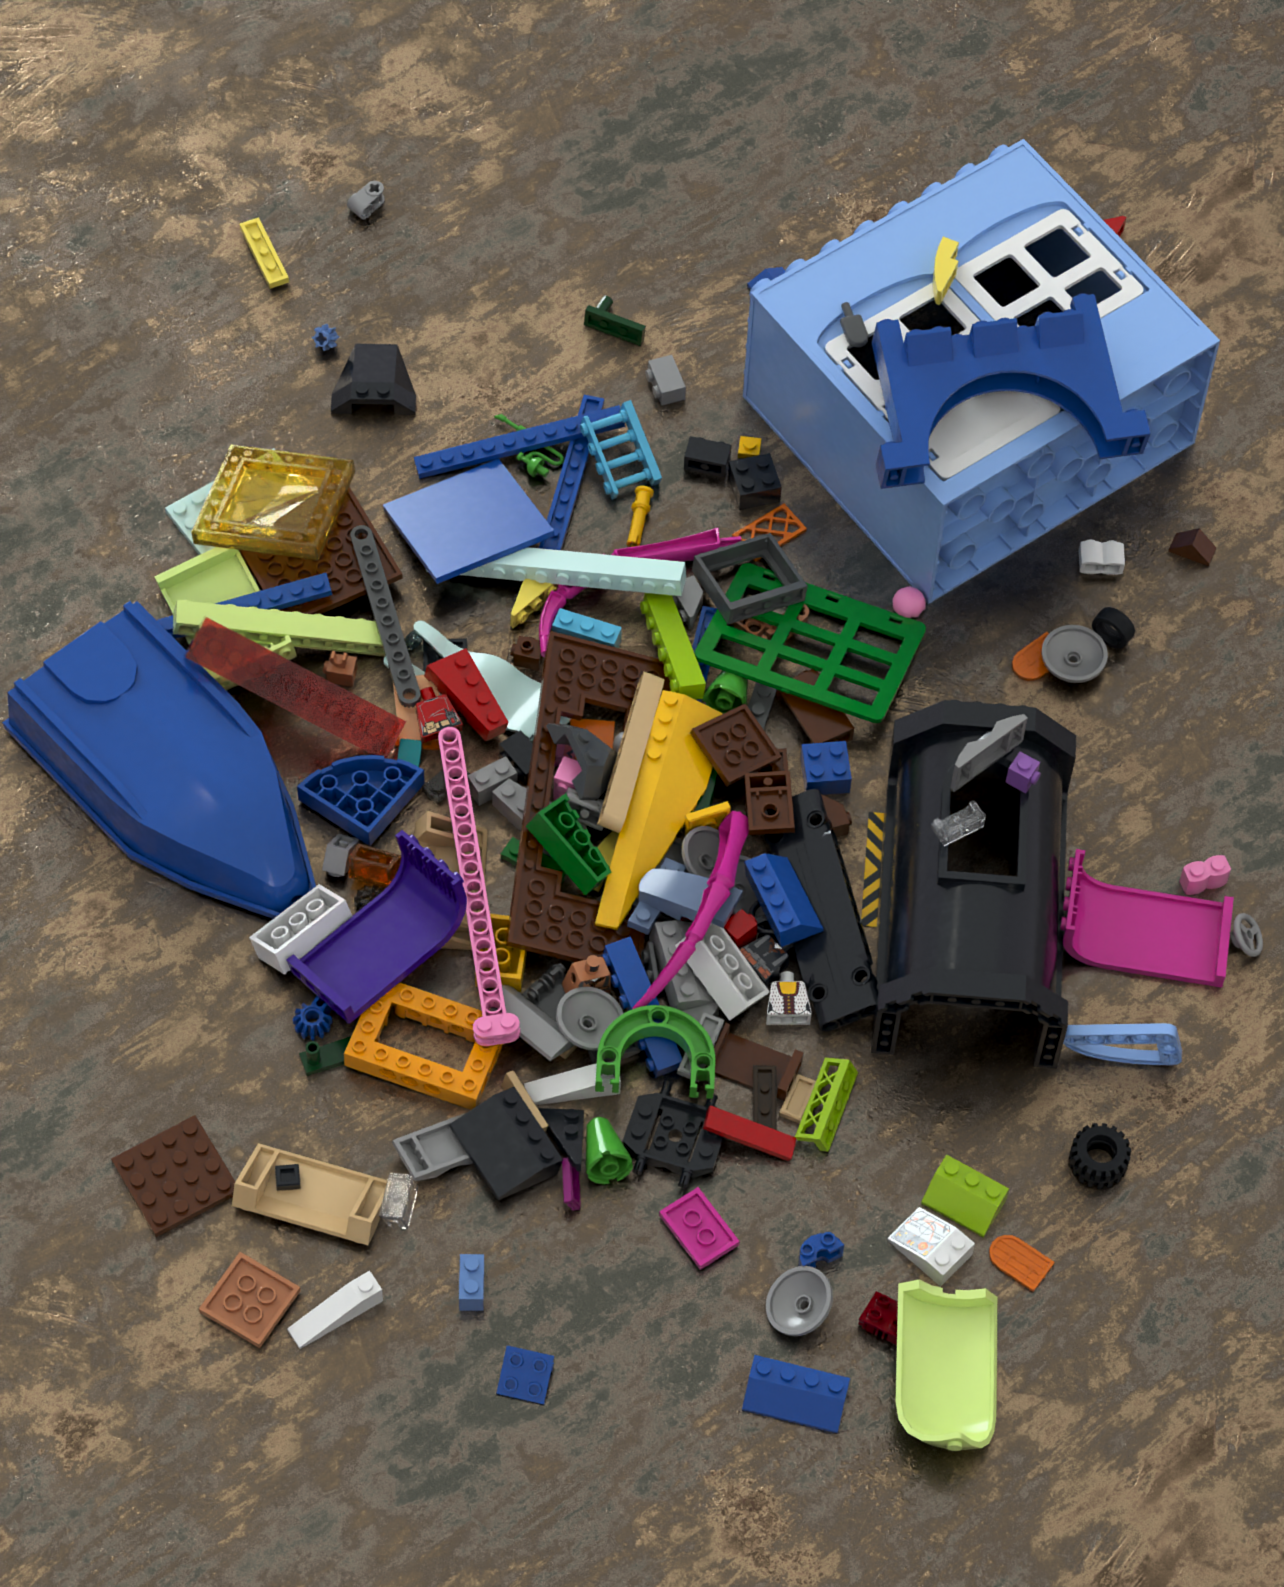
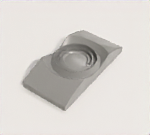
(988, 749)
(431, 1151)

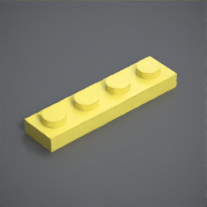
(264, 253)

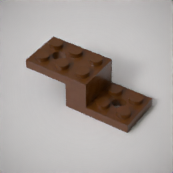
(773, 792)

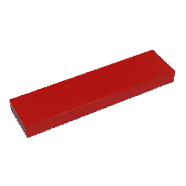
(749, 1133)

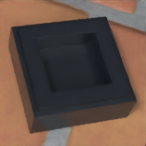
(287, 1177)

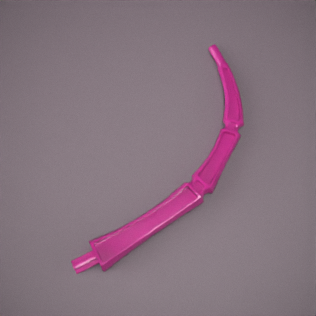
(673, 550)
(732, 836)

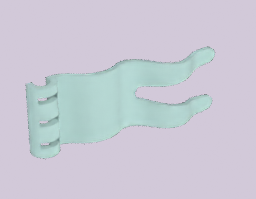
(511, 688)

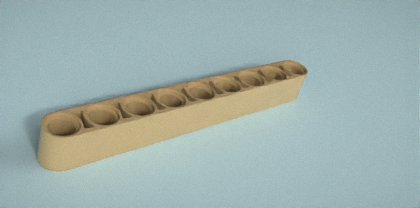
(631, 752)

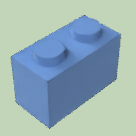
(471, 1282)

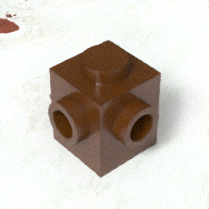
(527, 653)

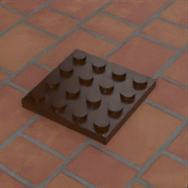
(175, 1176)

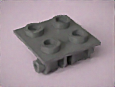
(547, 990)

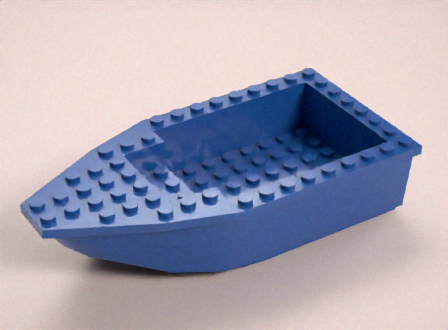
(164, 763)

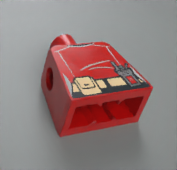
(435, 714)

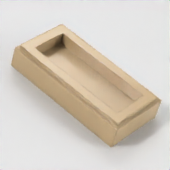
(797, 1098)

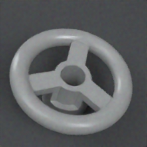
(1243, 937)

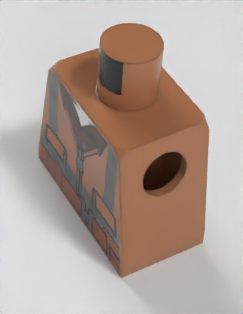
(588, 973)

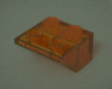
(373, 865)

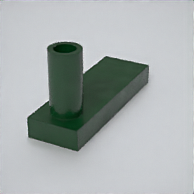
(612, 324)
(324, 1057)

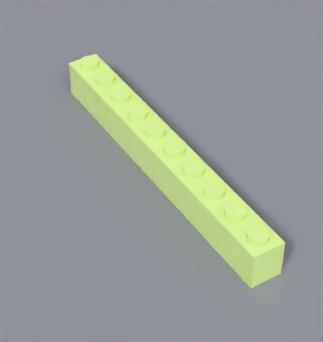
(272, 625)

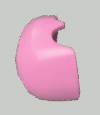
(909, 602)

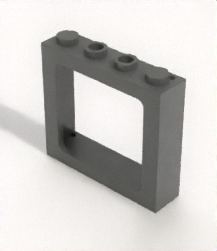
(763, 546)

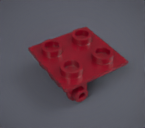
(882, 1315)

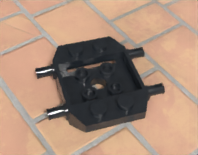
(679, 1118)

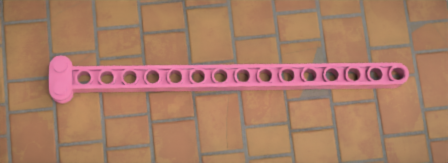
(493, 1026)

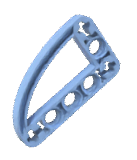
(1092, 1042)

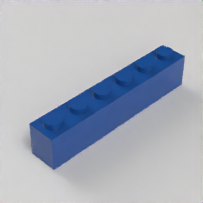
(632, 983)

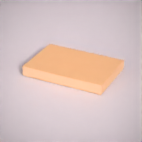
(411, 727)

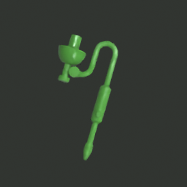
(535, 464)

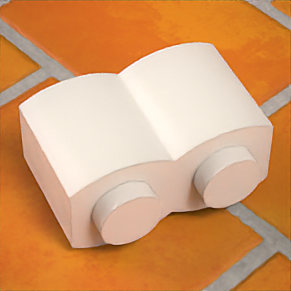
(1101, 557)

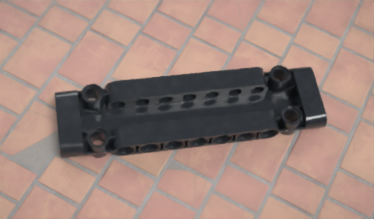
(839, 955)

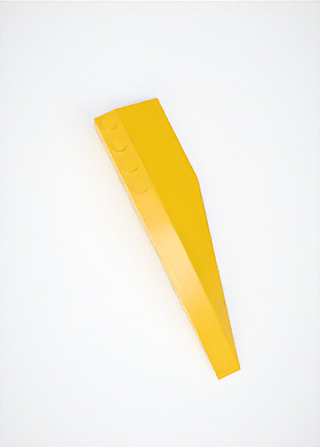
(666, 789)

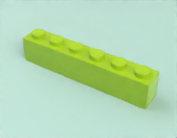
(673, 645)

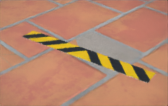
(872, 869)

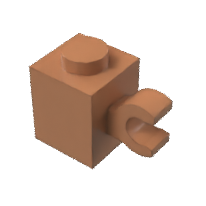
(341, 669)

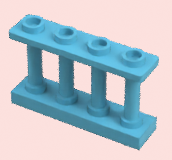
(634, 434)

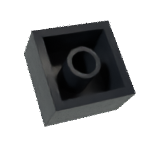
(754, 481)

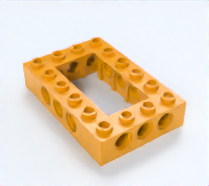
(419, 1074)

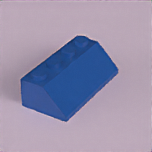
(782, 898)
(796, 1394)

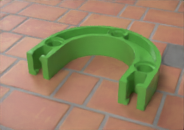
(675, 1026)

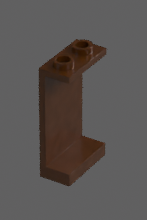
(818, 721)
(737, 1056)

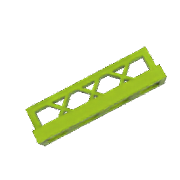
(833, 1102)

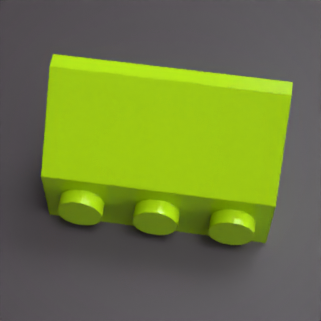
(965, 1196)

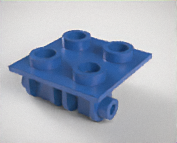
(525, 1374)

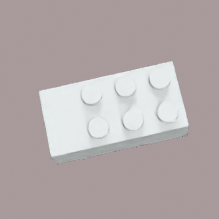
(300, 927)
(726, 972)

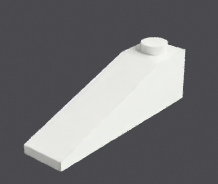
(569, 1086)
(337, 1309)

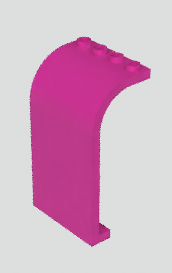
(1145, 930)

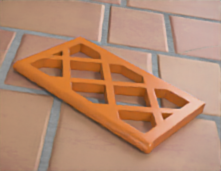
(787, 536)

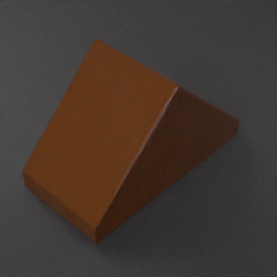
(1193, 546)

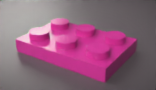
(699, 1228)

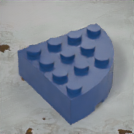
(362, 793)

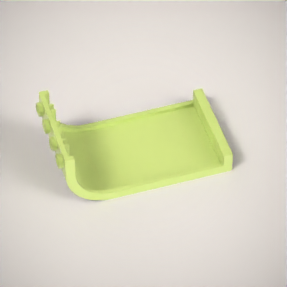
(215, 578)

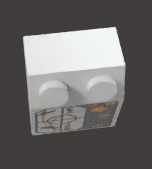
(932, 1245)

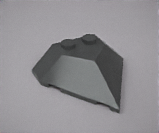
(592, 755)

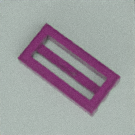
(571, 1185)

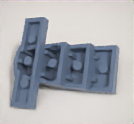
(677, 895)

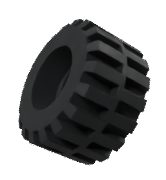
(1105, 1139)

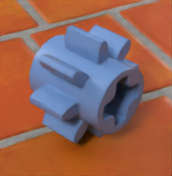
(329, 333)

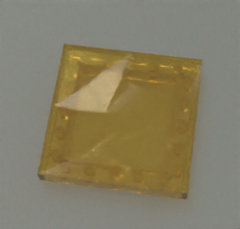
(273, 502)

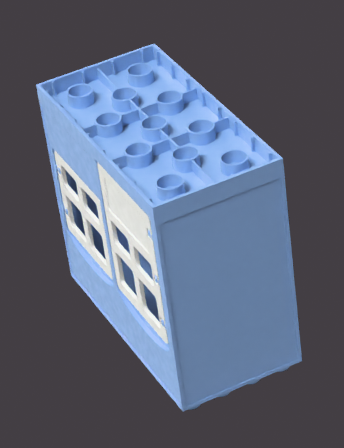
(1003, 459)

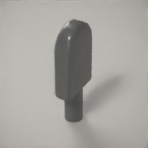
(853, 327)

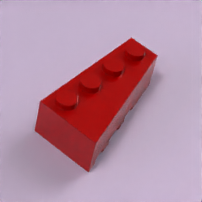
(468, 693)

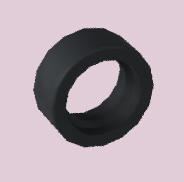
(1113, 617)

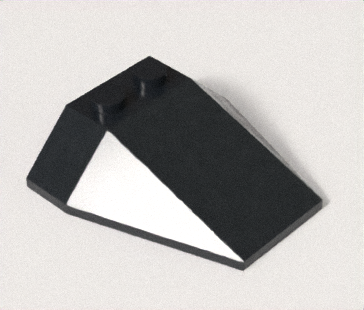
(374, 377)

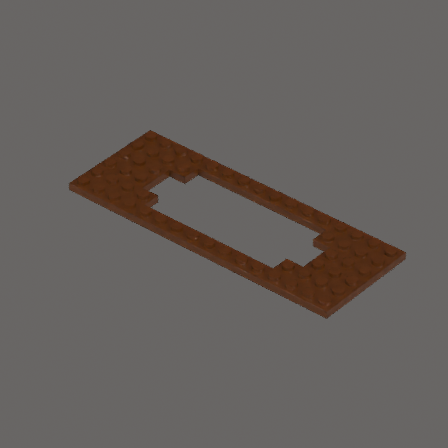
(540, 914)

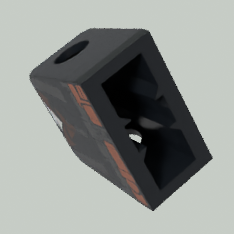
(767, 958)

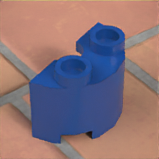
(820, 1247)

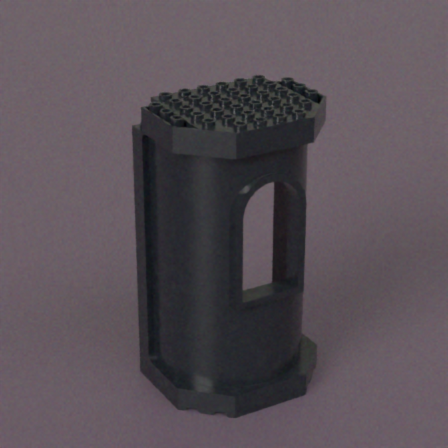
(963, 932)

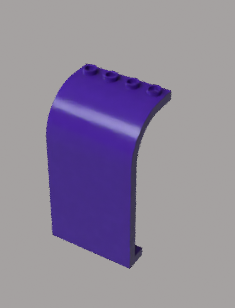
(387, 935)

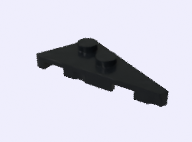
(567, 1130)

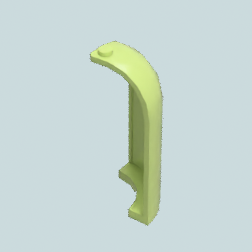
(947, 1365)

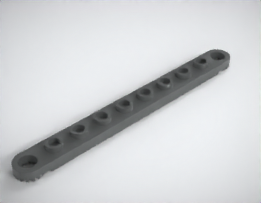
(385, 616)

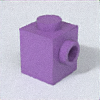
(1023, 772)

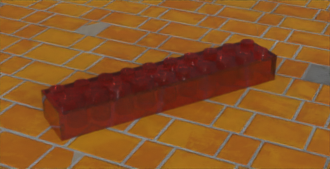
(294, 688)

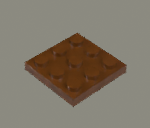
(735, 744)

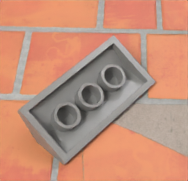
(535, 1025)

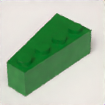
(569, 844)

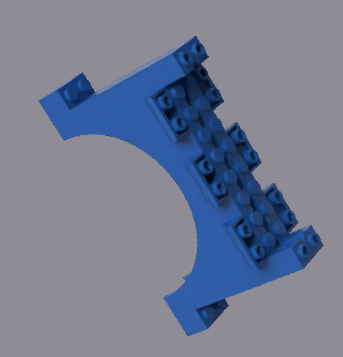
(1056, 359)

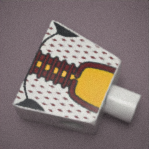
(788, 1002)

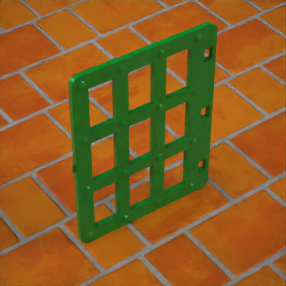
(847, 609)

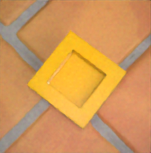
(749, 447)

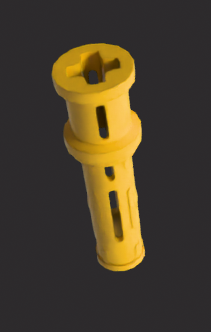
(640, 510)

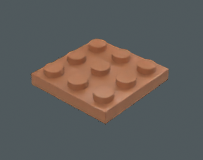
(249, 1299)

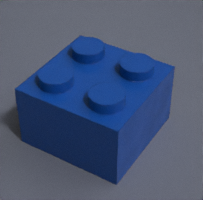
(826, 767)

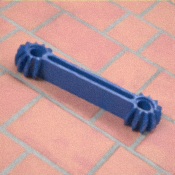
(317, 1010)

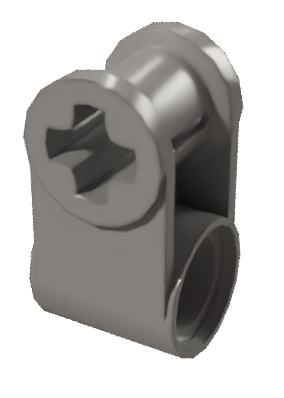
(367, 199)

